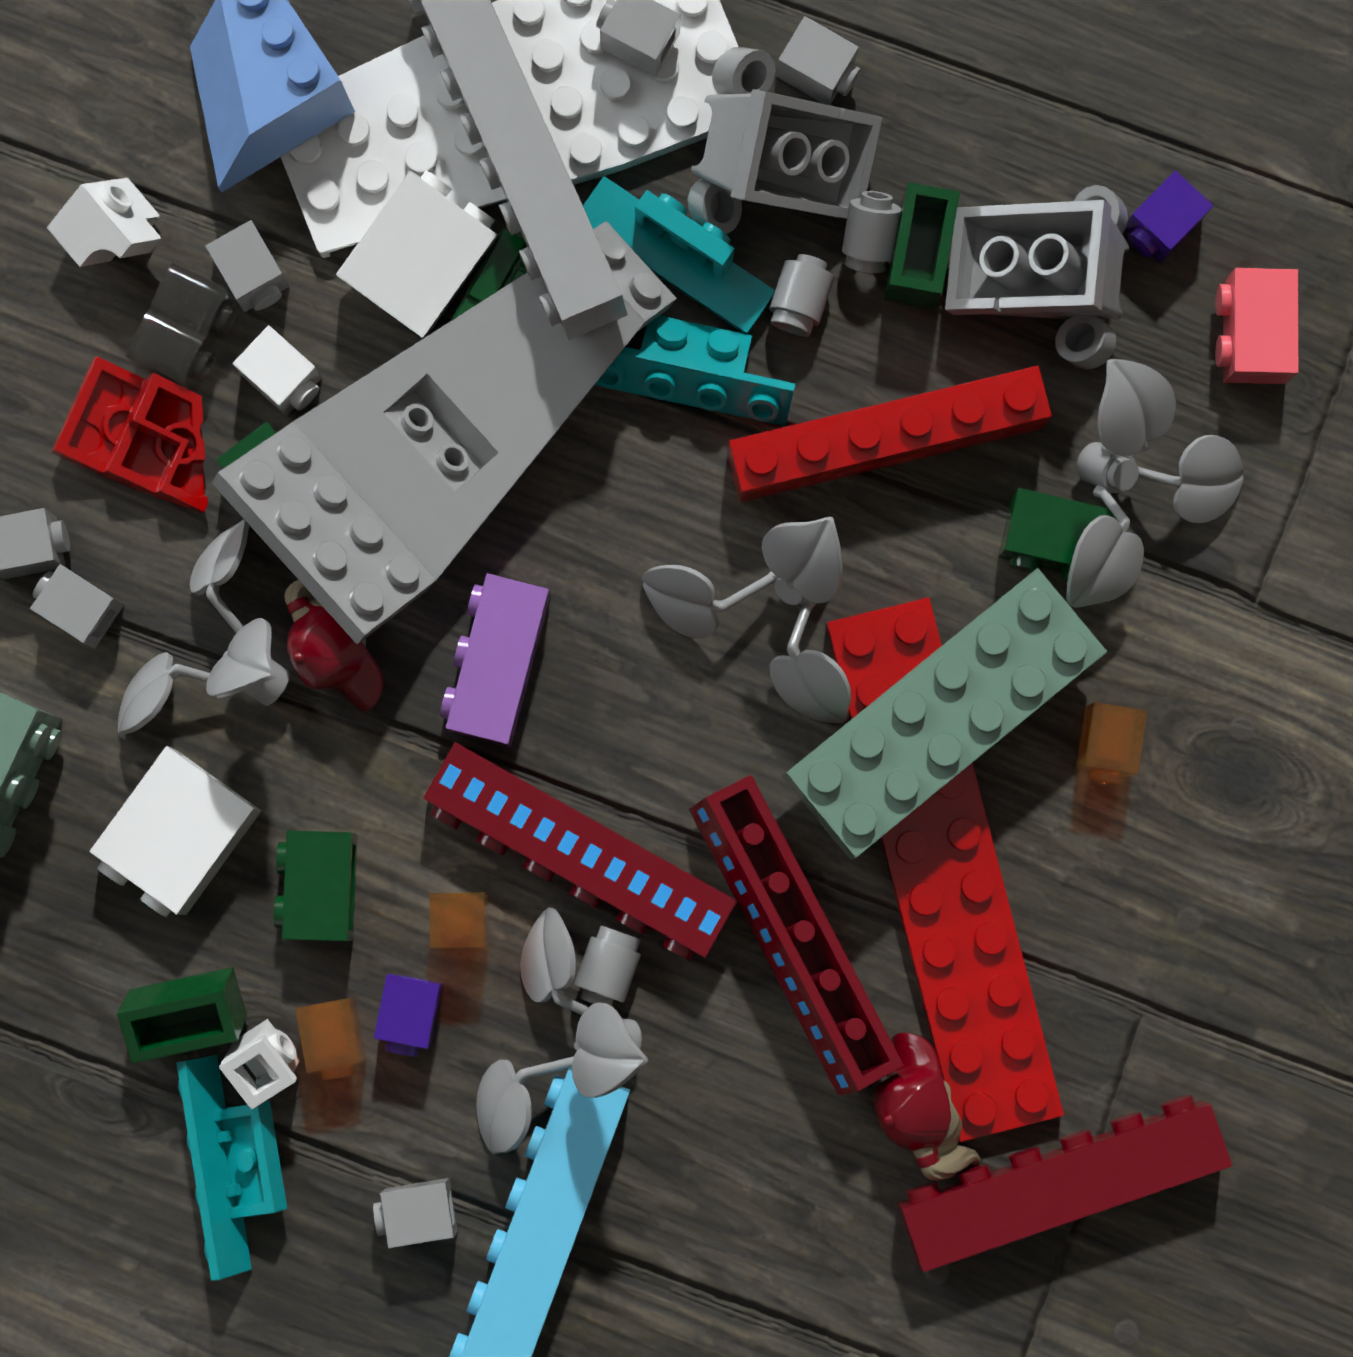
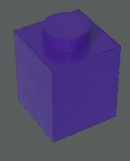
(1166, 217)
(408, 1013)

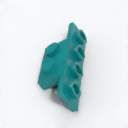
(682, 252)
(699, 369)
(232, 1164)

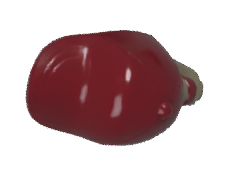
(326, 654)
(919, 1113)

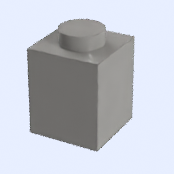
(638, 32)
(818, 62)
(248, 267)
(31, 543)
(75, 605)
(416, 1213)

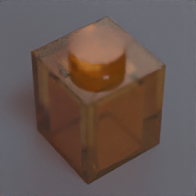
(1111, 742)
(459, 920)
(331, 1038)

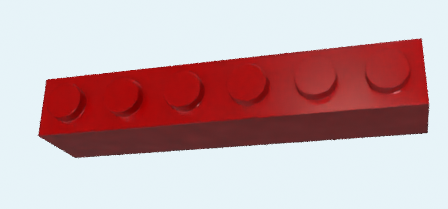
(888, 433)

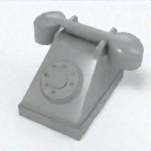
(777, 147)
(1045, 264)

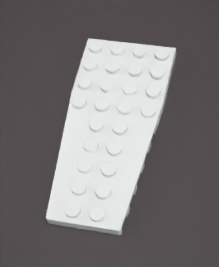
(593, 103)

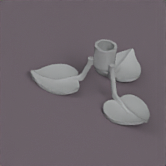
(1133, 410)
(806, 571)
(244, 665)
(604, 1044)

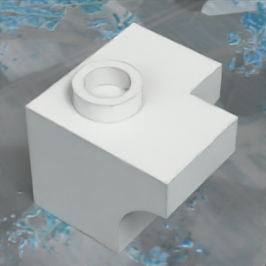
(106, 222)

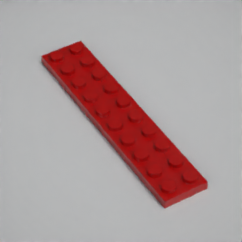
(954, 907)

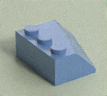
(261, 85)

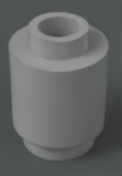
(871, 232)
(801, 295)
(608, 966)

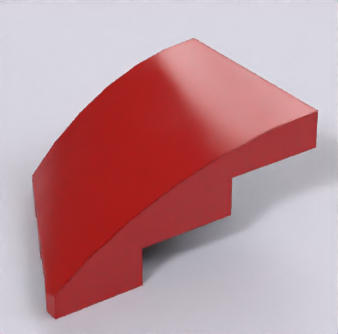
(138, 434)

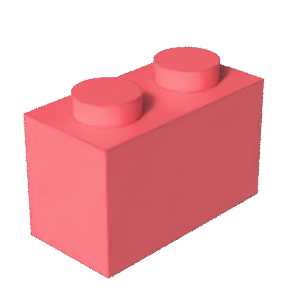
(1258, 326)

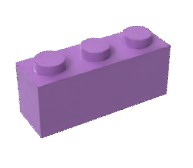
(495, 660)

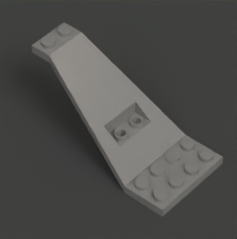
(366, 496)

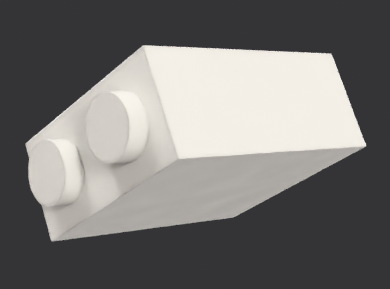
(419, 252)
(173, 833)

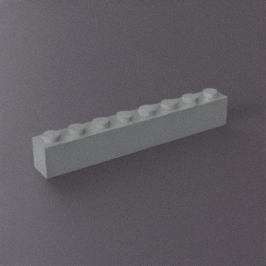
(524, 163)

